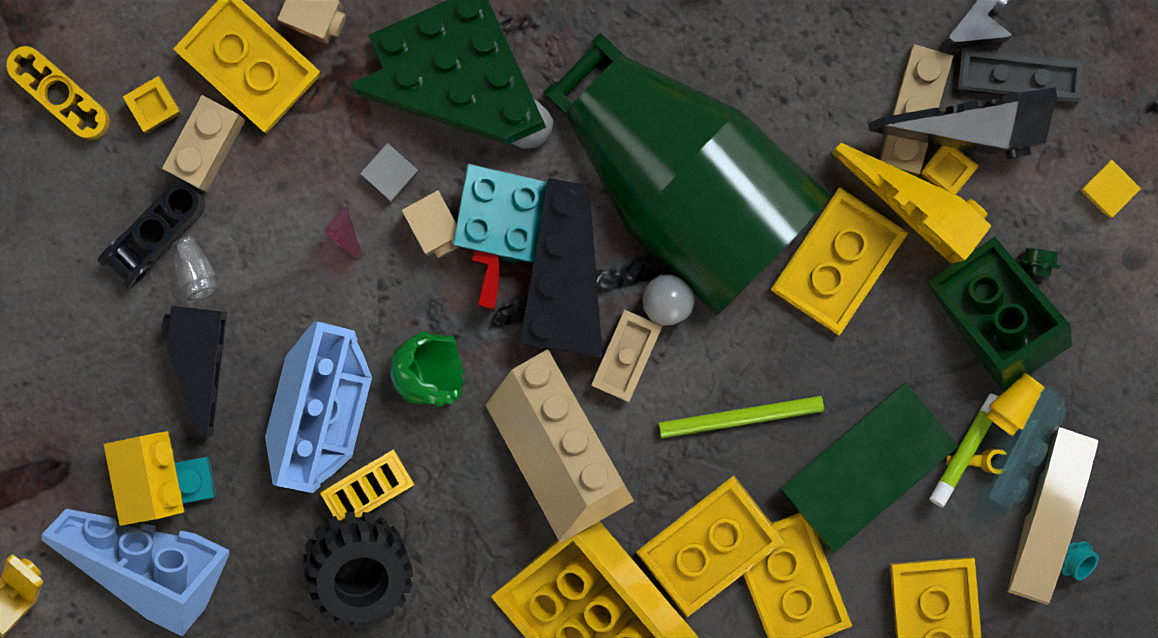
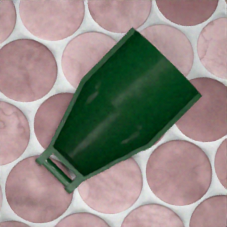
(687, 173)

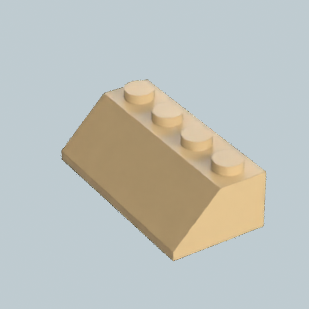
(556, 447)

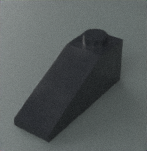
(196, 353)

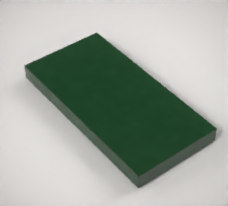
(868, 467)

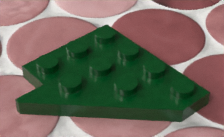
(455, 71)

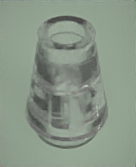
(193, 270)

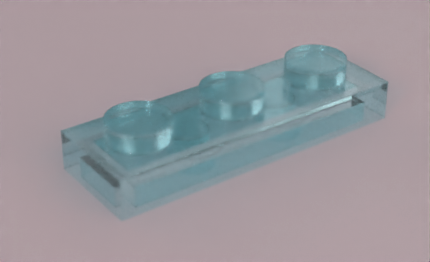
(1029, 449)

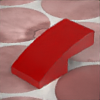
(491, 283)

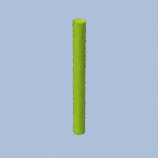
(741, 417)

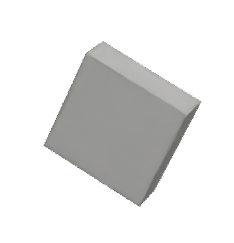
(389, 172)

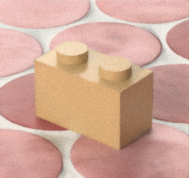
(204, 143)

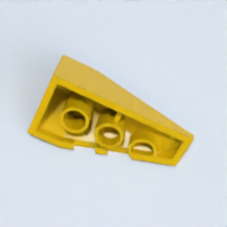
(935, 214)

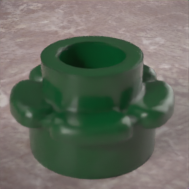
(1040, 261)

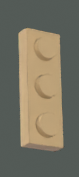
(919, 90)

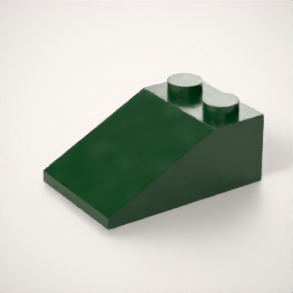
(1001, 313)

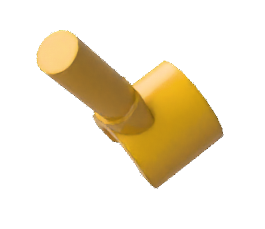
(983, 460)

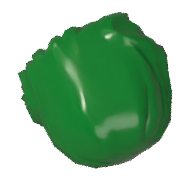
(428, 370)

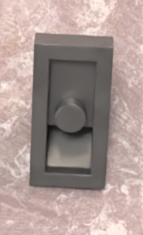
(978, 27)

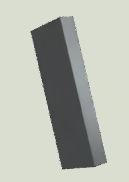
(1015, 73)

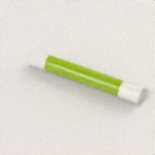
(963, 455)

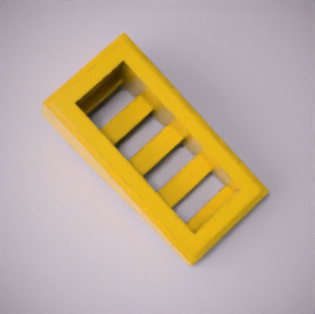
(391, 458)

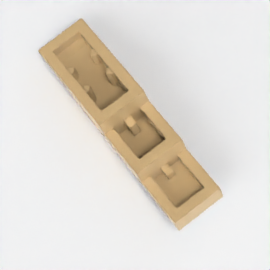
(1052, 516)

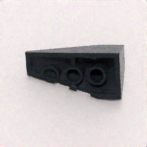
(997, 126)

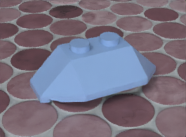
(317, 407)

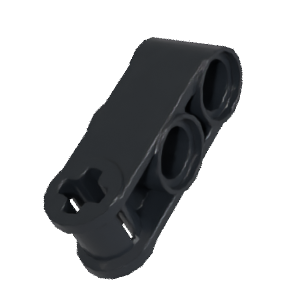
(133, 242)

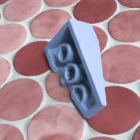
(149, 570)

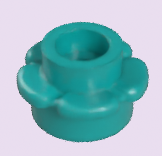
(1080, 560)

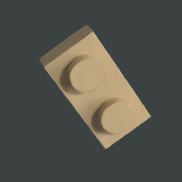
(626, 355)

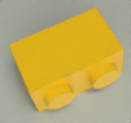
(143, 478)

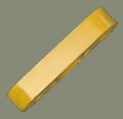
(28, 82)

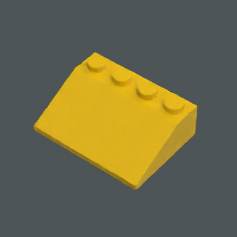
(588, 592)

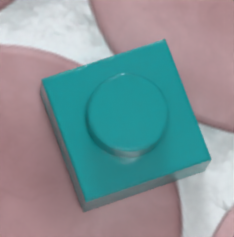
(195, 479)

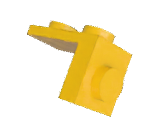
(18, 591)

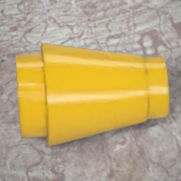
(1015, 404)

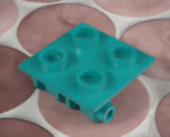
(500, 214)

